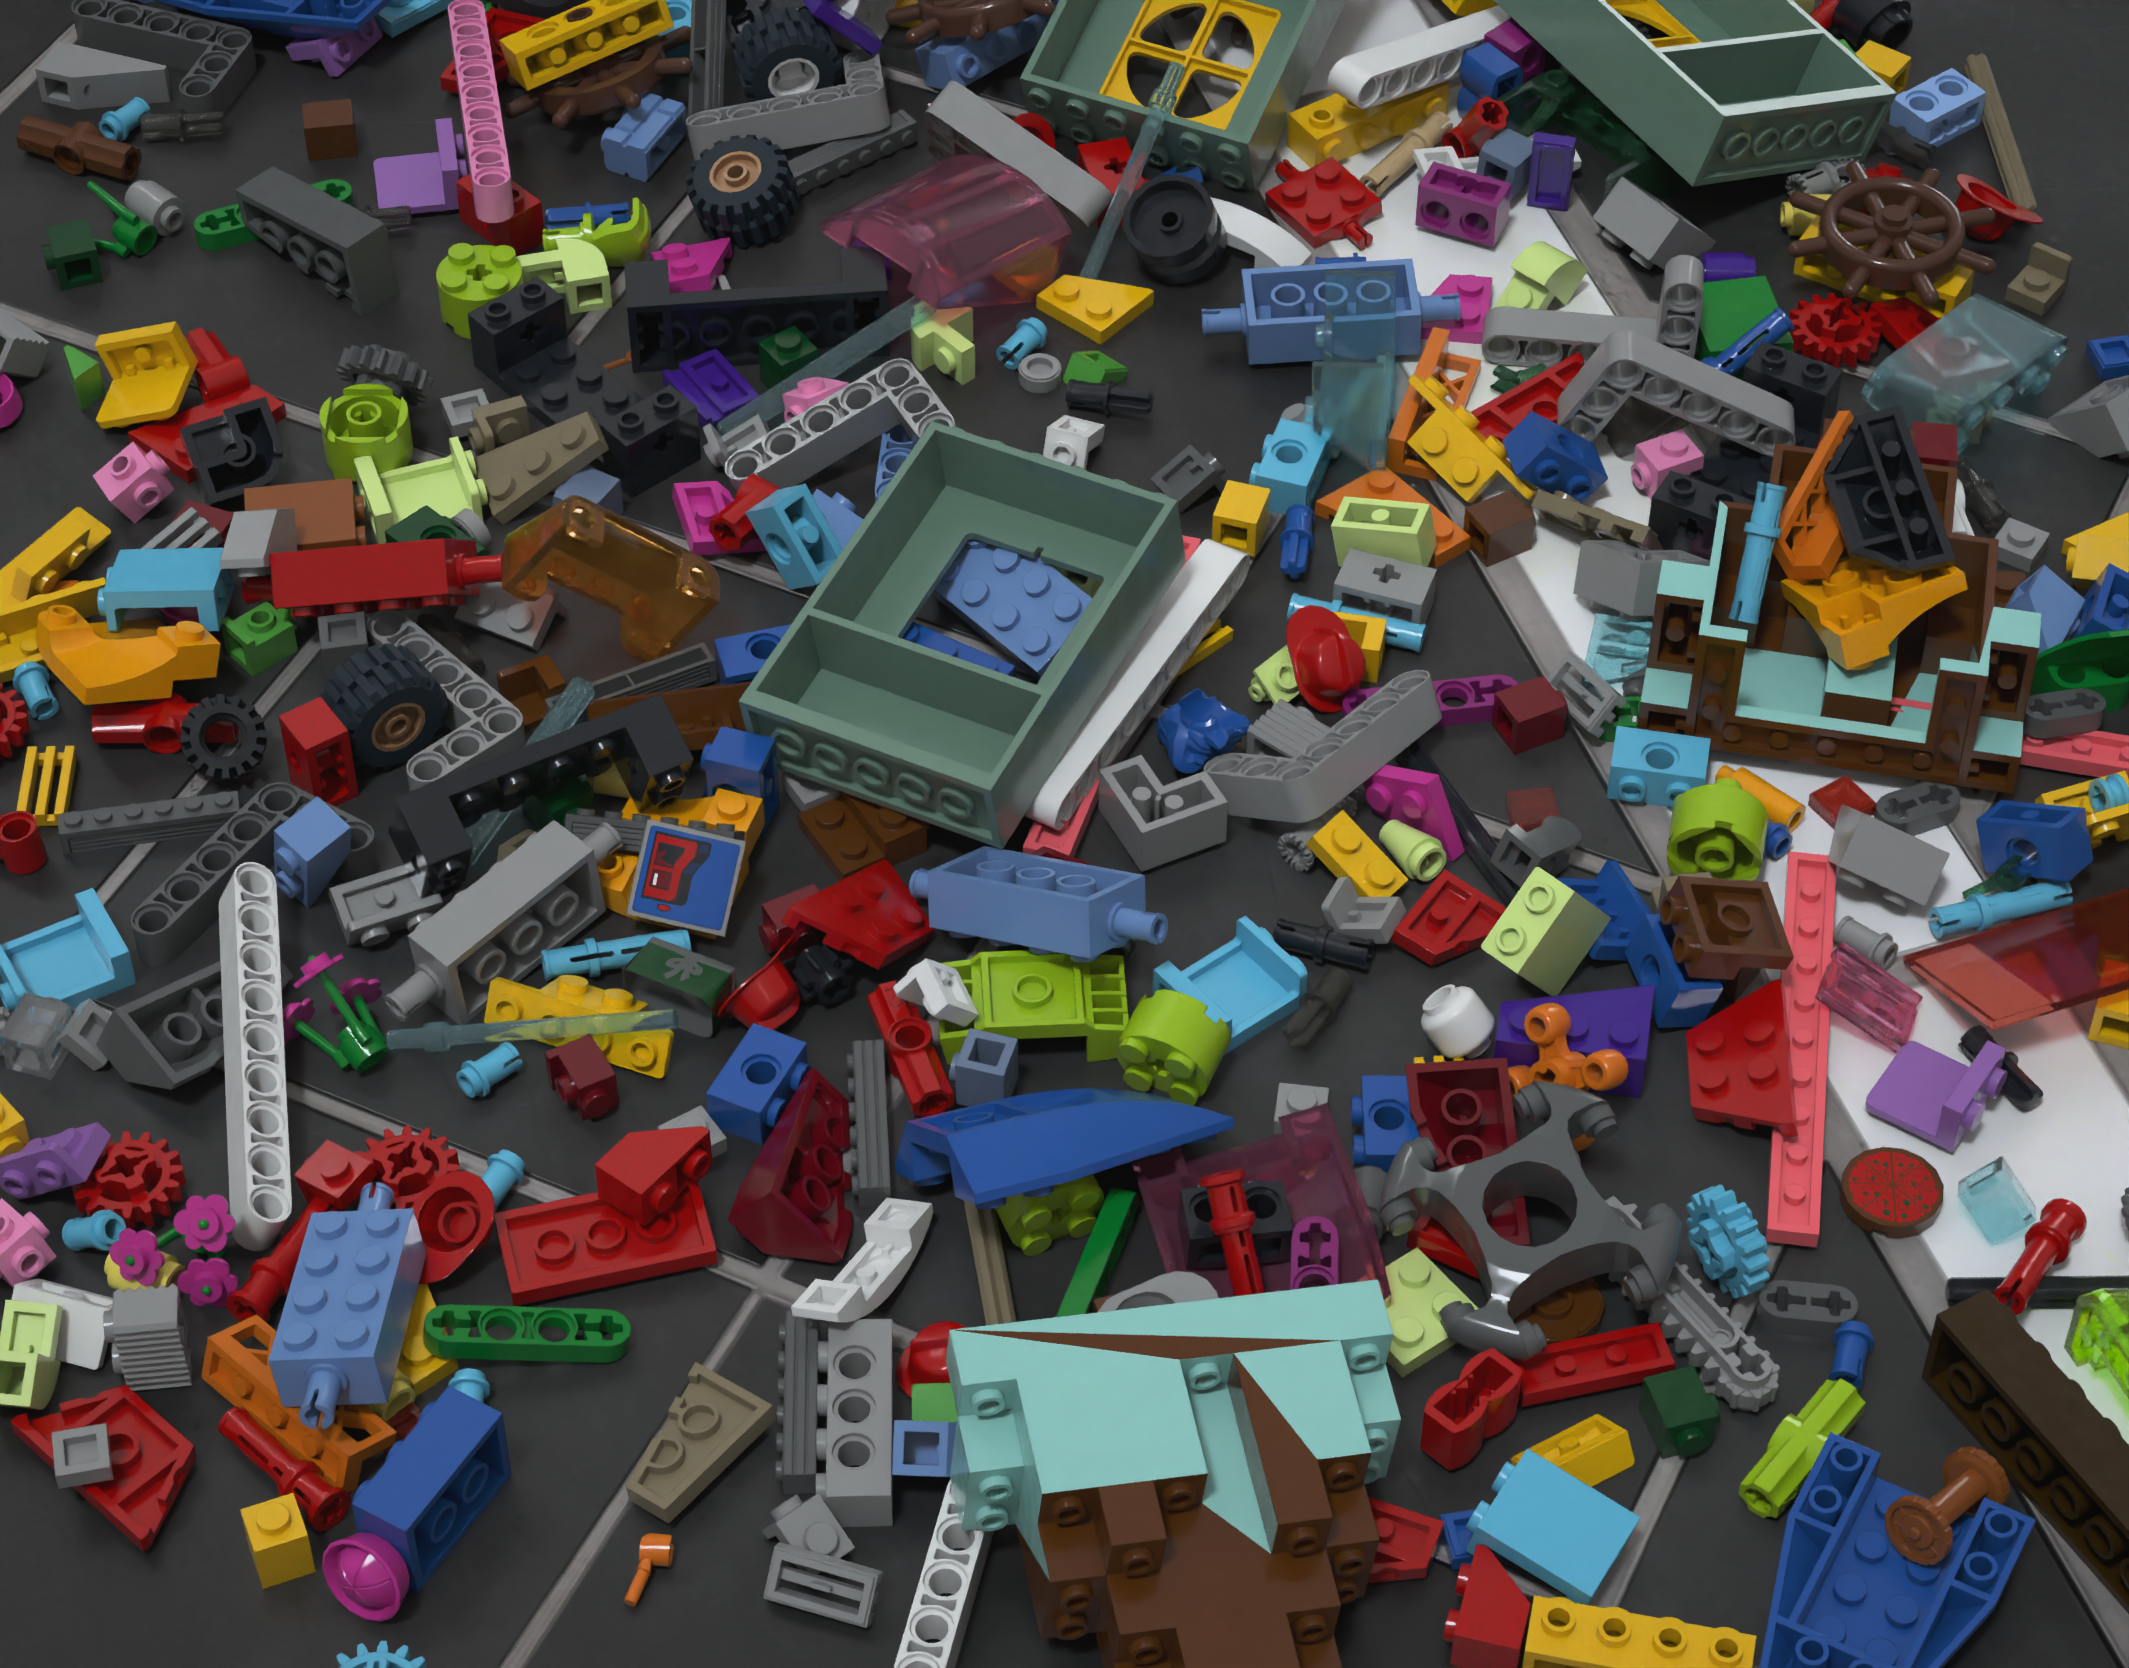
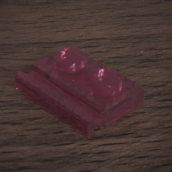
(1869, 997)

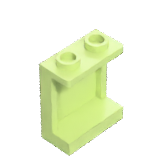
(441, 484)
(1545, 932)

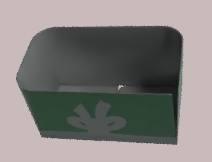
(681, 981)

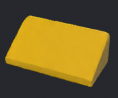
(1587, 1450)

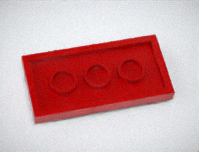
(593, 1245)

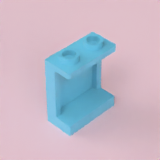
(167, 580)
(68, 959)
(1242, 982)
(1552, 1526)

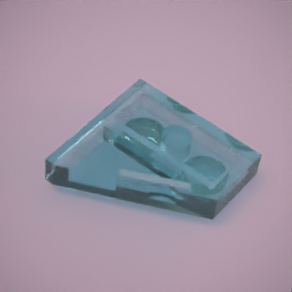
(1617, 648)

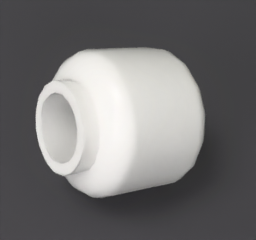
(1457, 1022)

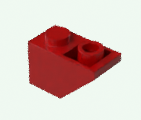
(651, 1169)
(1491, 1618)

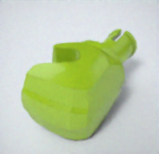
(617, 242)

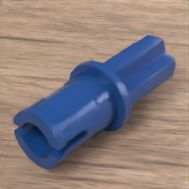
(572, 216)
(1296, 540)

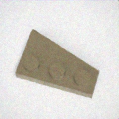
(537, 464)
(1591, 522)
(700, 1440)

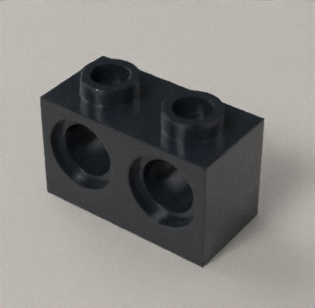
(1270, 1234)

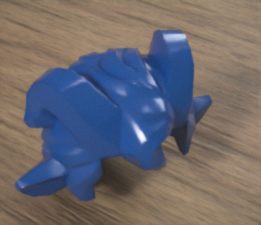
(1199, 730)

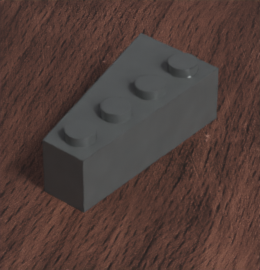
(322, 236)

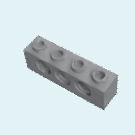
(865, 1352)

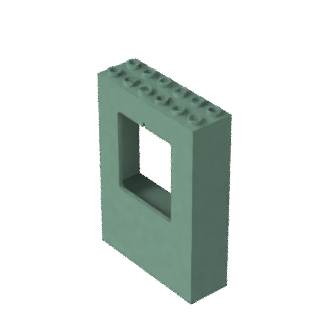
(928, 727)

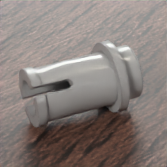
(1873, 946)

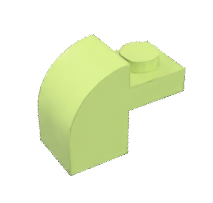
(572, 269)
(1541, 276)
(946, 342)
(29, 1353)

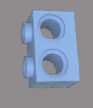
(1939, 108)

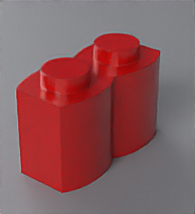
(1471, 1409)

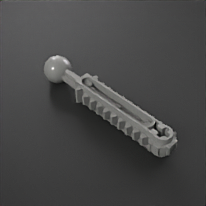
(1706, 1333)

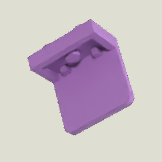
(423, 180)
(1936, 1093)

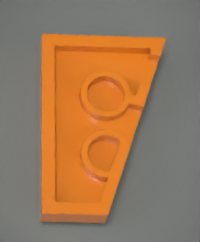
(1388, 486)

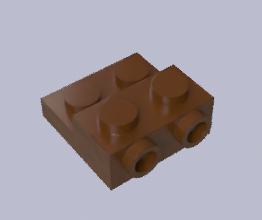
(859, 833)
(1724, 927)

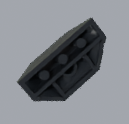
(1885, 497)

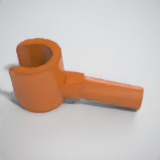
(653, 1551)

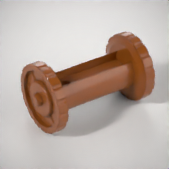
(1922, 1526)

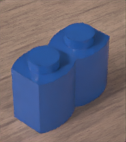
(1486, 73)

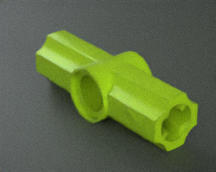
(1797, 1445)

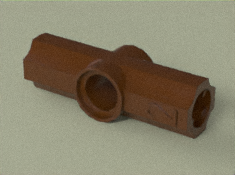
(79, 148)

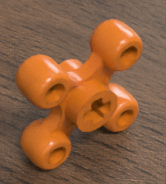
(1548, 1028)

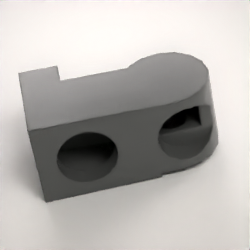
(1541, 847)

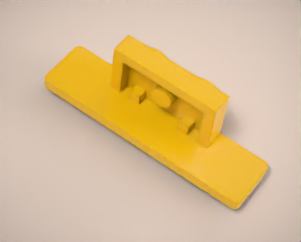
(1458, 449)
(51, 557)
(19, 623)
(572, 996)

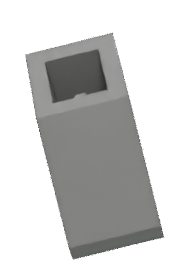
(255, 536)

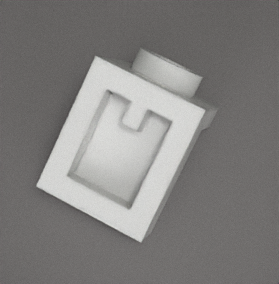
(1071, 440)
(938, 990)

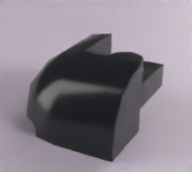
(233, 451)

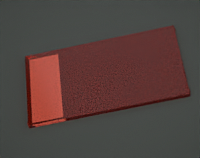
(2034, 962)

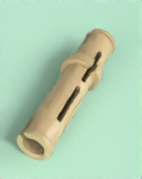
(1401, 158)

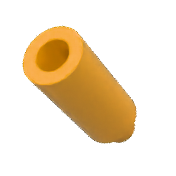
(1777, 803)

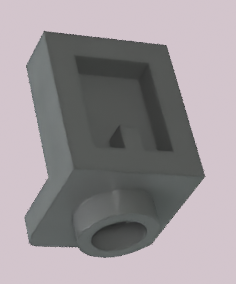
(1189, 476)

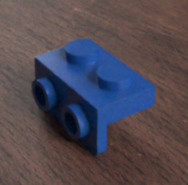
(1618, 899)

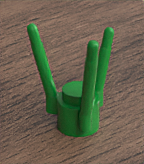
(129, 229)

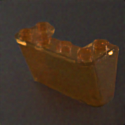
(615, 564)

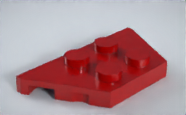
(1536, 395)
(866, 916)
(1744, 1064)
(146, 1457)

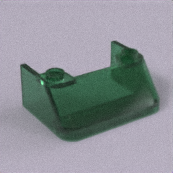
(1565, 100)

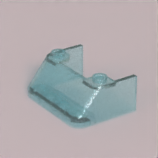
(1358, 370)

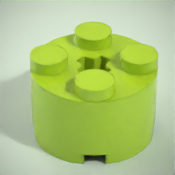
(472, 278)
(366, 423)
(1718, 832)
(1172, 1046)
(1039, 1220)

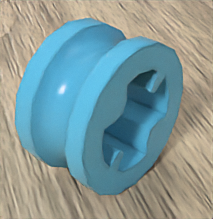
(2108, 792)

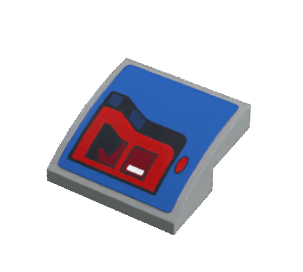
(685, 877)

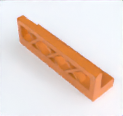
(1415, 407)
(1818, 539)
(247, 1382)

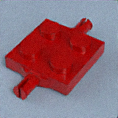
(1324, 203)

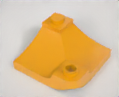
(1868, 606)
(125, 663)
(723, 807)

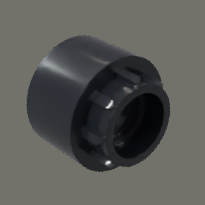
(1874, 20)

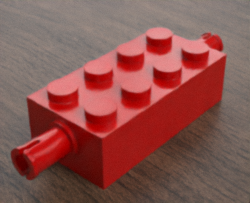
(374, 577)

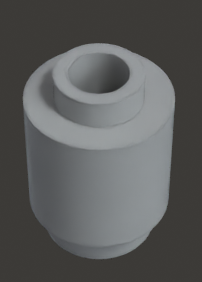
(156, 206)

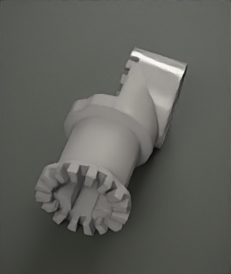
(1821, 180)
(1295, 843)

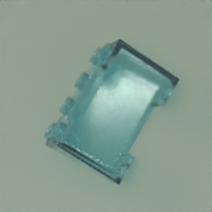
(1967, 366)

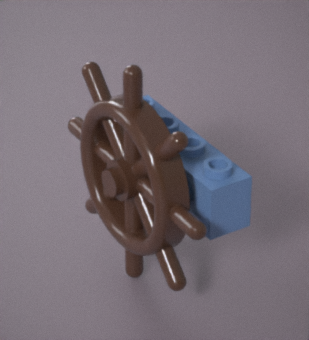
(971, 35)

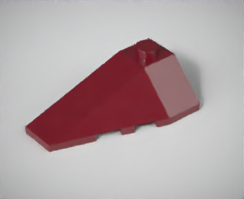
(1468, 1117)
(798, 1183)

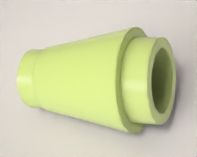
(1413, 850)

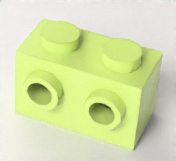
(1384, 529)

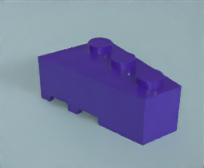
(1598, 1021)

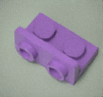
(338, 51)
(53, 1161)

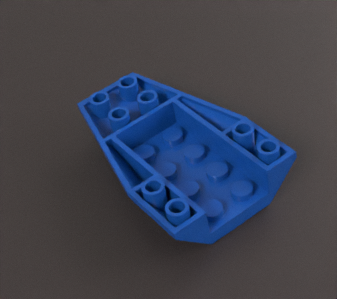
(286, 17)
(1046, 1140)
(1859, 1602)

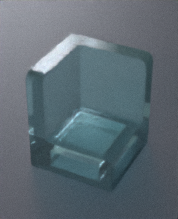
(1997, 1201)

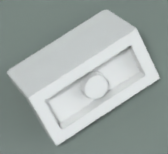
(81, 1326)

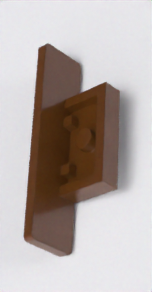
(695, 711)

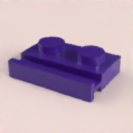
(711, 386)

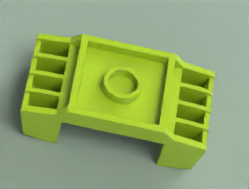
(1043, 998)

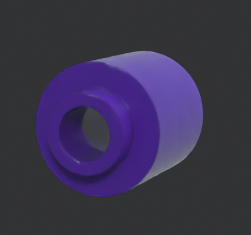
(1727, 266)

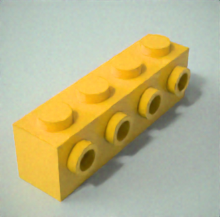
(1342, 129)
(1611, 1637)

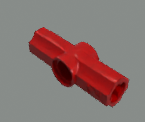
(153, 724)
(910, 1052)

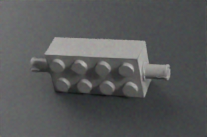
(504, 921)

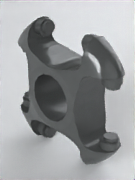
(1533, 1167)

